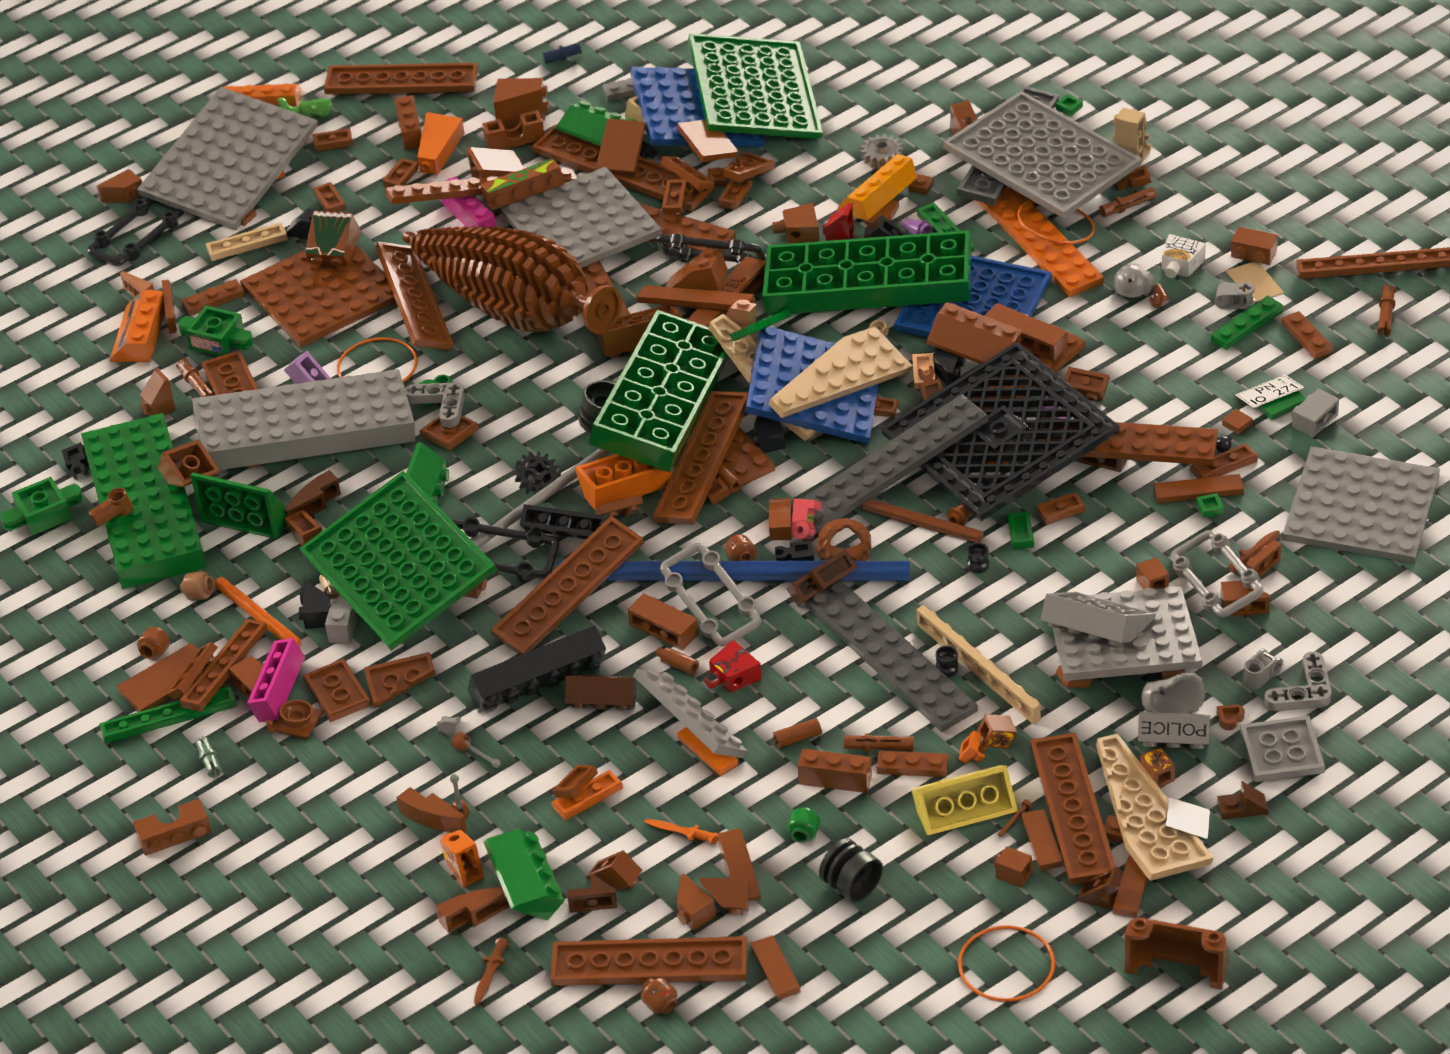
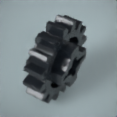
(538, 471)

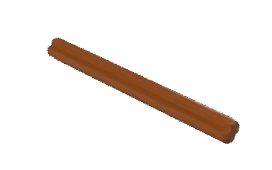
(923, 520)

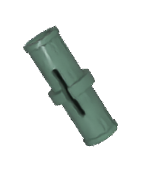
(208, 756)

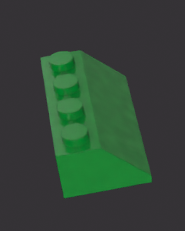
(587, 122)
(428, 472)
(524, 873)

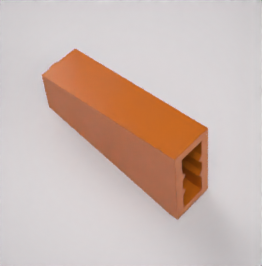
(438, 141)

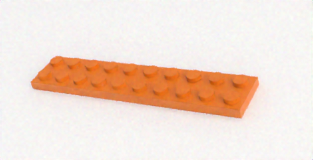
(1068, 266)

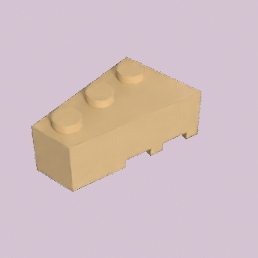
(1130, 132)

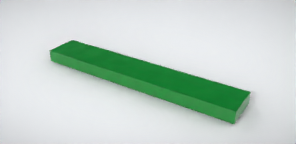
(760, 325)
(163, 716)

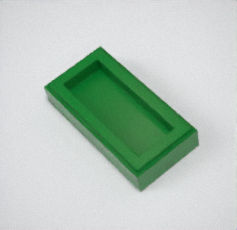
(1282, 405)
(1020, 530)

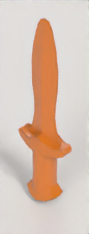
(691, 833)

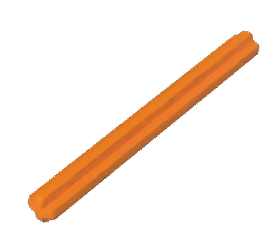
(254, 610)

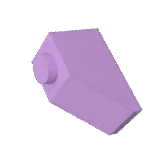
(305, 369)

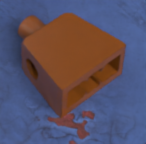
(798, 224)

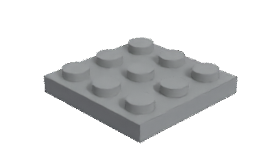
(1282, 748)

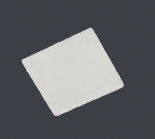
(1188, 817)

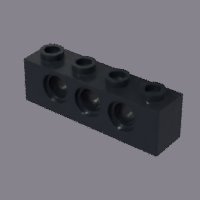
(560, 521)

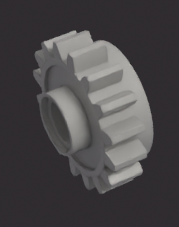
(880, 150)

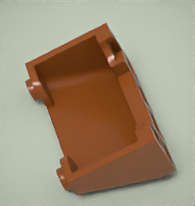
(1176, 943)

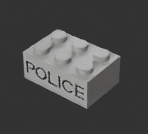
(1174, 729)

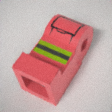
(803, 518)

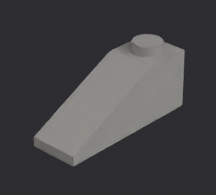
(340, 622)

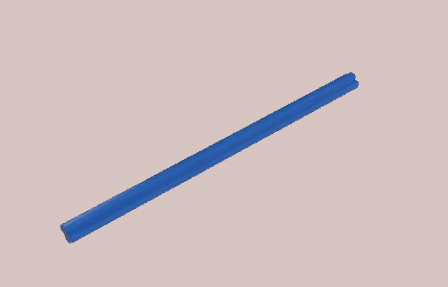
(758, 571)

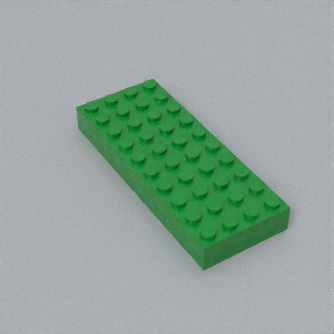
(868, 273)
(660, 392)
(160, 531)

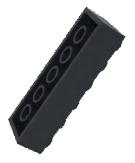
(536, 670)

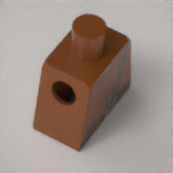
(960, 112)

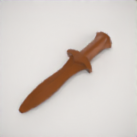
(1246, 555)
(492, 964)

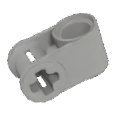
(1234, 295)
(1260, 669)

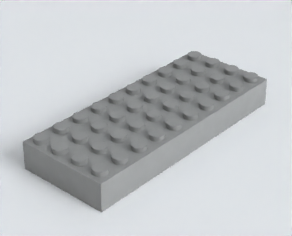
(304, 419)

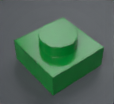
(1069, 105)
(1210, 505)

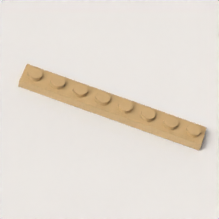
(979, 665)

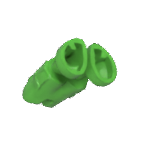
(311, 108)

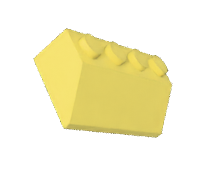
(964, 799)

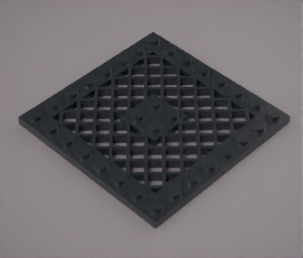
(1006, 428)

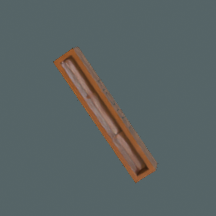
(745, 278)

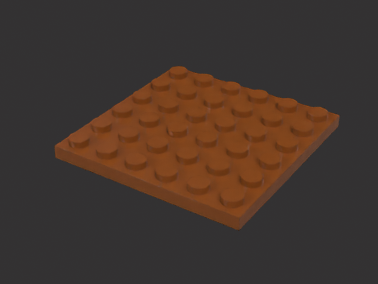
(321, 298)

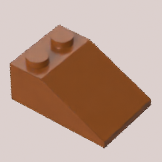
(702, 272)

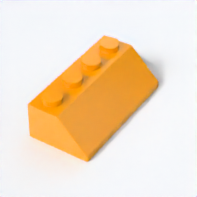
(881, 187)

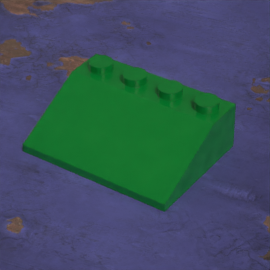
(238, 506)

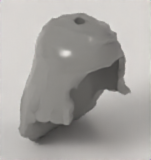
(1140, 284)
(1181, 694)

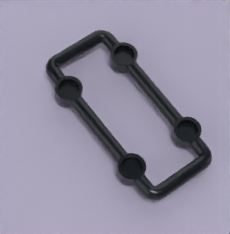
(131, 250)
(686, 254)
(534, 537)

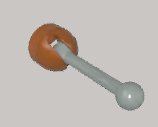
(463, 742)
(459, 804)

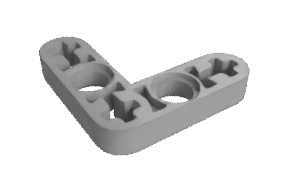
(422, 394)
(1311, 688)

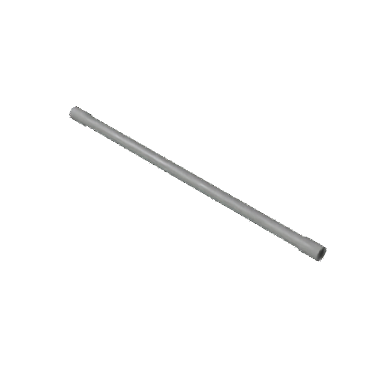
(539, 497)

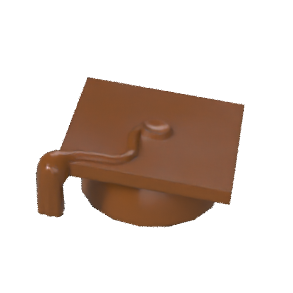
(295, 719)

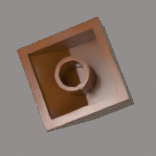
(180, 462)

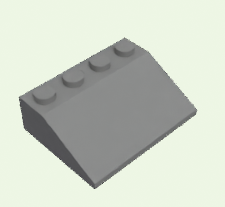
(1095, 616)

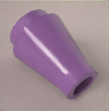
(917, 226)

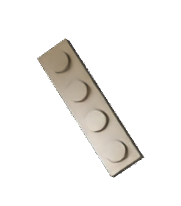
(246, 241)

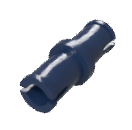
(562, 52)

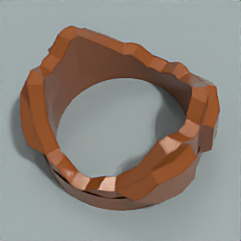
(858, 553)

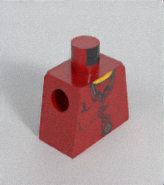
(733, 668)

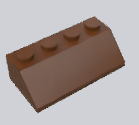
(629, 330)
(971, 334)

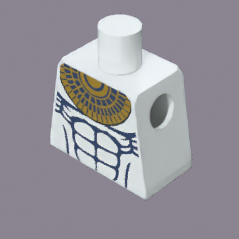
(1182, 256)

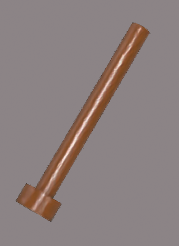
(1026, 804)

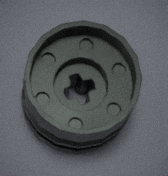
(593, 401)
(851, 870)

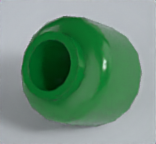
(803, 825)

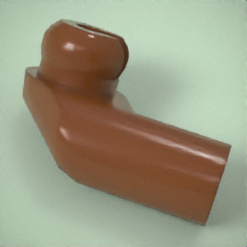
(1160, 296)

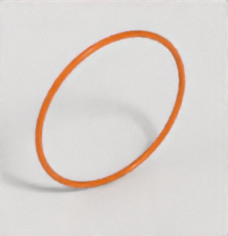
(1053, 240)
(378, 339)
(1014, 998)

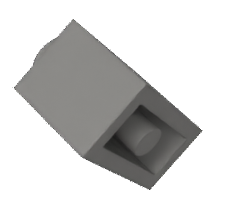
(1315, 412)

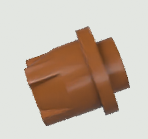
(959, 515)

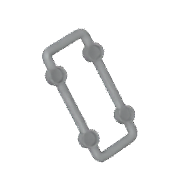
(1211, 600)
(709, 626)

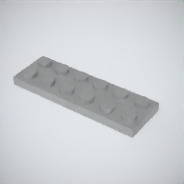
(690, 713)

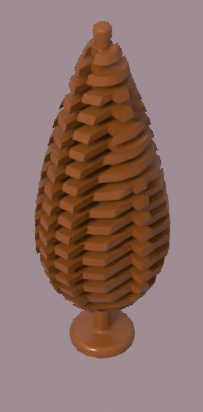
(515, 277)

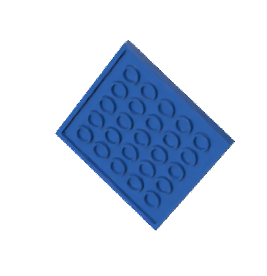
(672, 98)
(991, 283)
(779, 360)

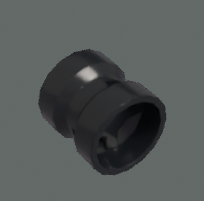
(977, 557)
(947, 660)

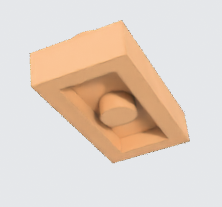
(922, 362)

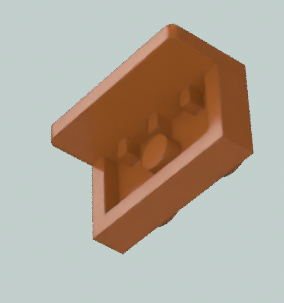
(1088, 383)

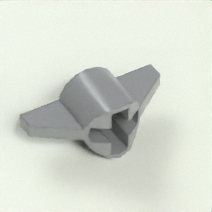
(447, 725)

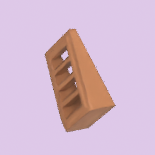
(134, 284)

